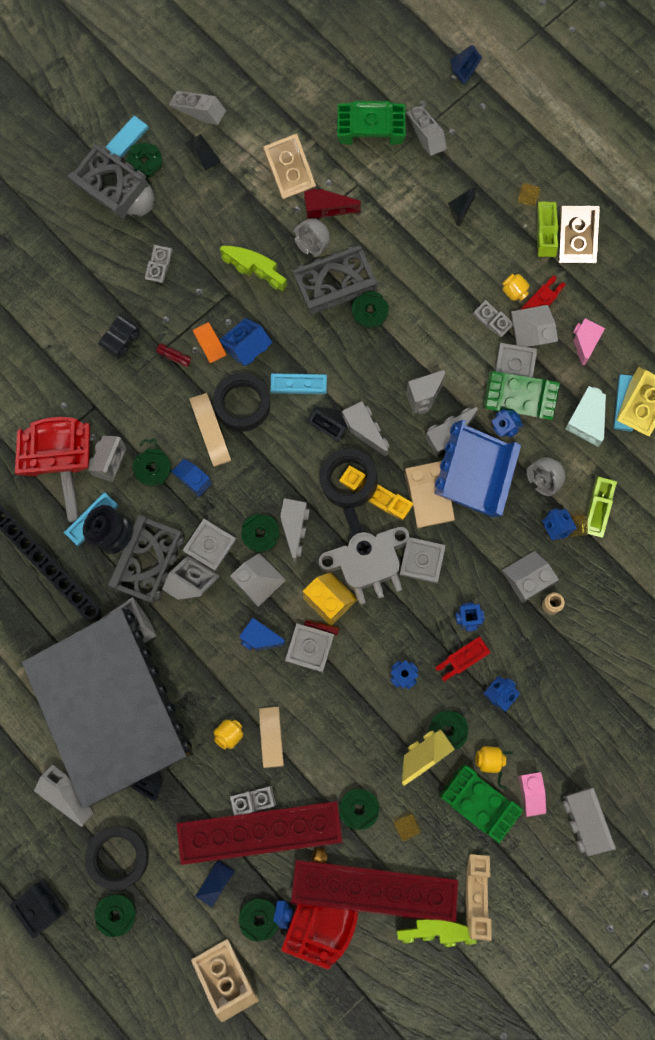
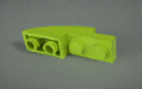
(248, 261)
(447, 932)

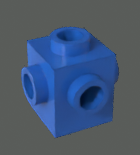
(512, 425)
(559, 524)
(473, 611)
(402, 682)
(502, 693)

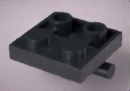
(38, 908)

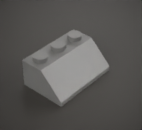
(588, 822)

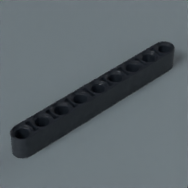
(46, 564)

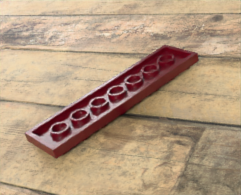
(259, 833)
(374, 891)

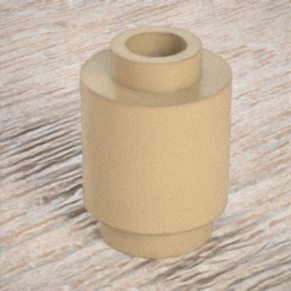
(558, 601)

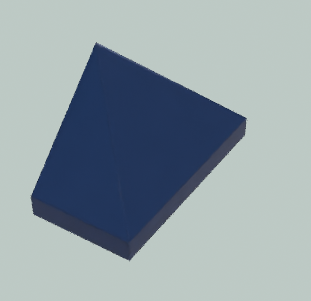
(465, 63)
(214, 884)

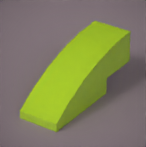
(547, 229)
(600, 505)

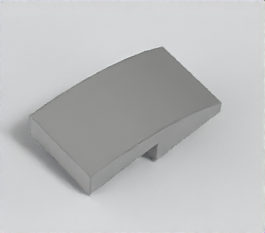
(159, 264)
(492, 319)
(253, 801)

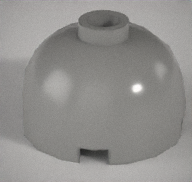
(143, 203)
(312, 236)
(547, 475)

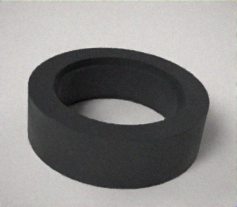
(237, 380)
(346, 456)
(94, 846)

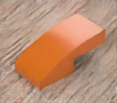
(209, 342)

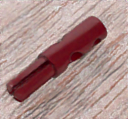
(320, 626)

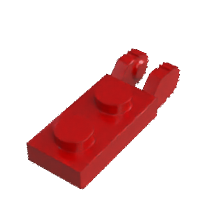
(544, 295)
(464, 658)

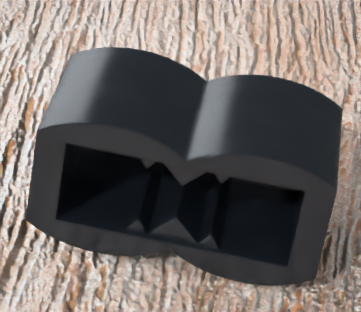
(119, 337)

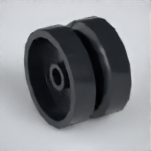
(107, 529)

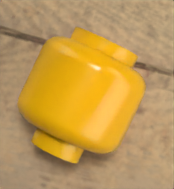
(515, 287)
(228, 734)
(490, 759)

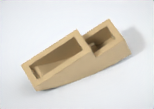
(271, 737)

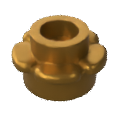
(319, 855)

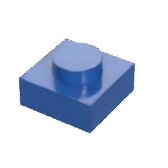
(283, 915)

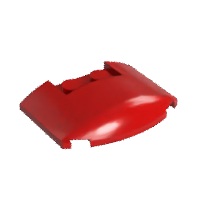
(52, 447)
(320, 934)

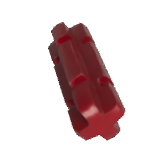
(173, 355)

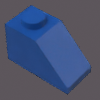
(192, 477)
(259, 637)

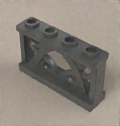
(115, 203)
(334, 262)
(122, 572)

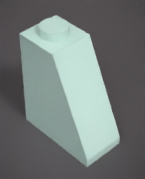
(589, 417)

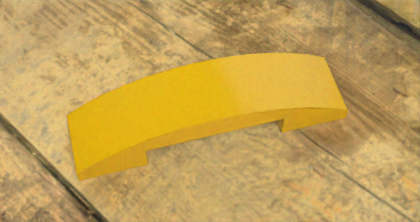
(382, 498)

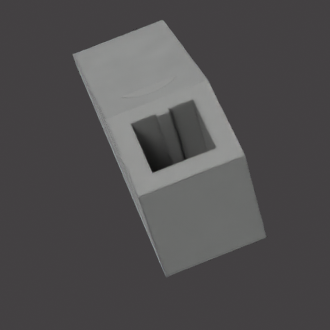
(199, 106)
(427, 130)
(362, 426)
(439, 435)
(292, 520)
(59, 791)

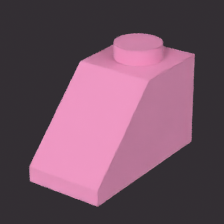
(586, 339)
(533, 794)

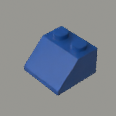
(245, 341)

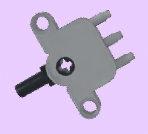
(370, 568)

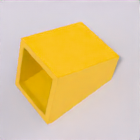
(329, 597)

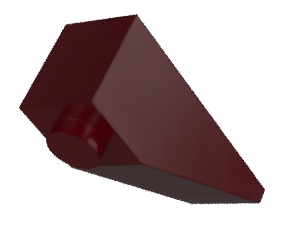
(326, 204)

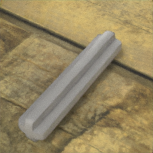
(69, 496)

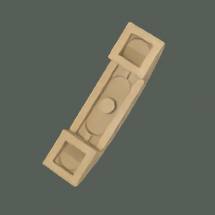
(210, 429)
(477, 897)

